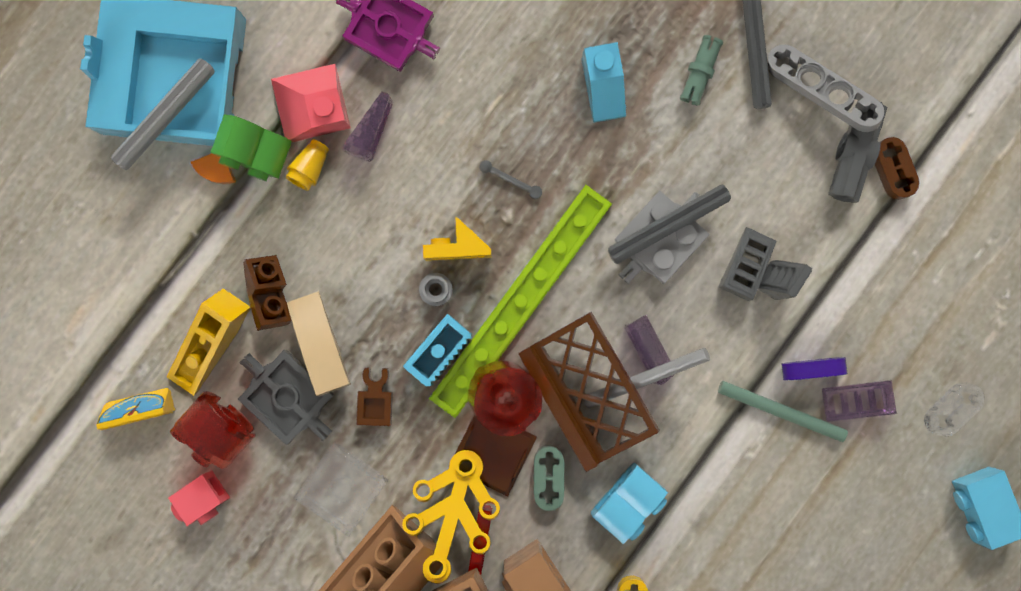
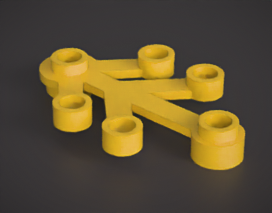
(453, 509)

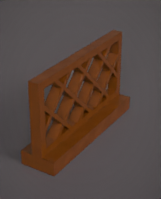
(561, 399)

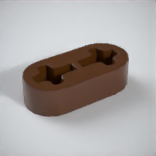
(896, 168)

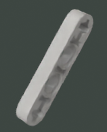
(828, 82)

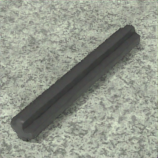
(757, 54)
(669, 224)

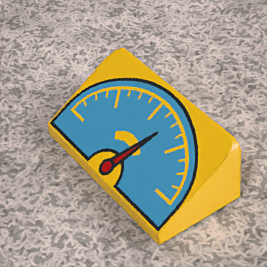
(136, 409)

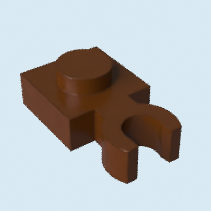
(374, 405)

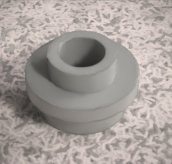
(428, 281)

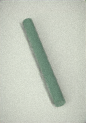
(782, 411)

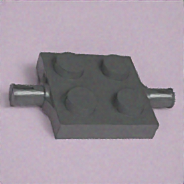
(284, 397)

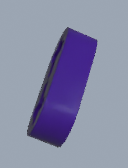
(814, 368)

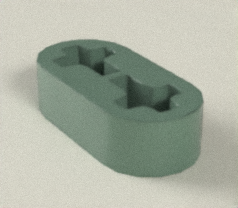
(557, 478)

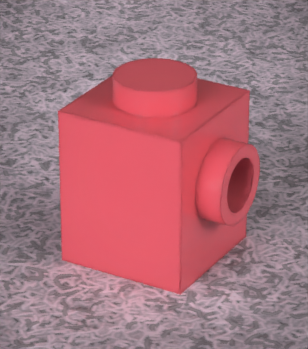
(198, 499)

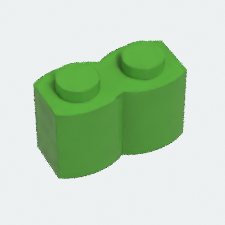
(250, 146)

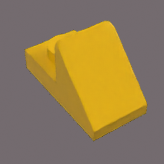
(467, 246)

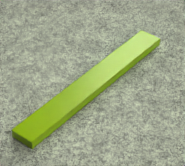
(522, 298)

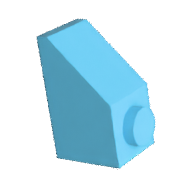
(604, 81)

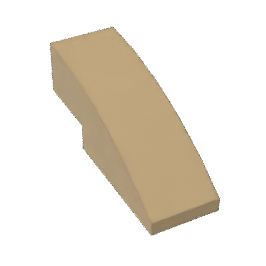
(318, 344)

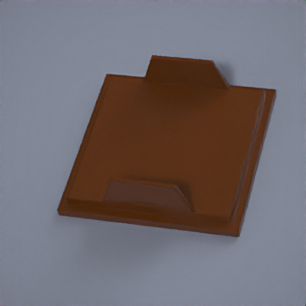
(500, 455)

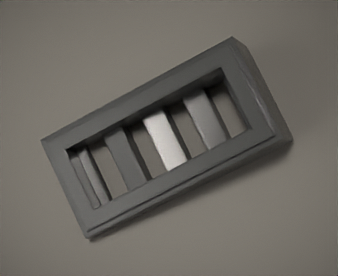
(784, 279)
(747, 292)

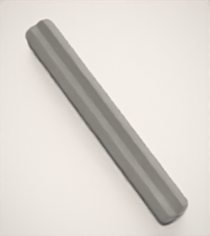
(162, 114)

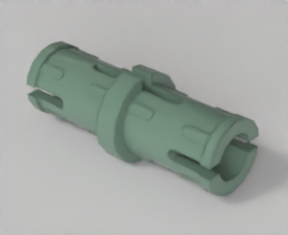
(701, 70)

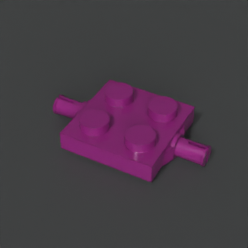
(389, 29)

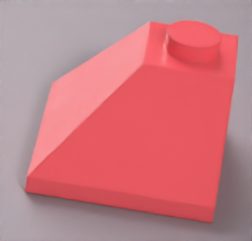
(311, 103)

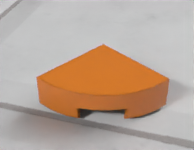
(210, 169)

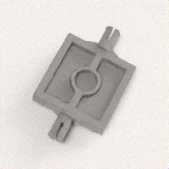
(671, 252)

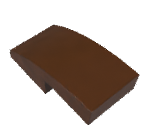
(265, 292)

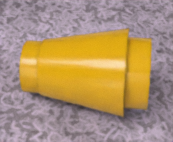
(307, 165)

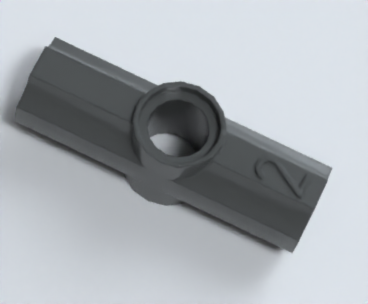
(855, 156)

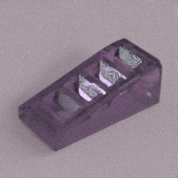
(367, 134)
(887, 397)

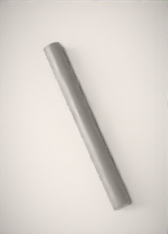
(655, 374)

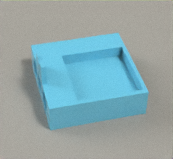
(146, 50)

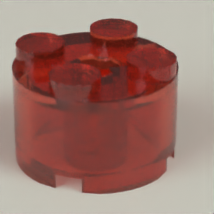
(517, 411)
(213, 431)

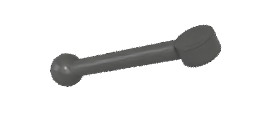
(534, 192)

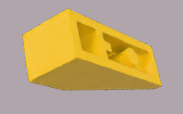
(207, 339)

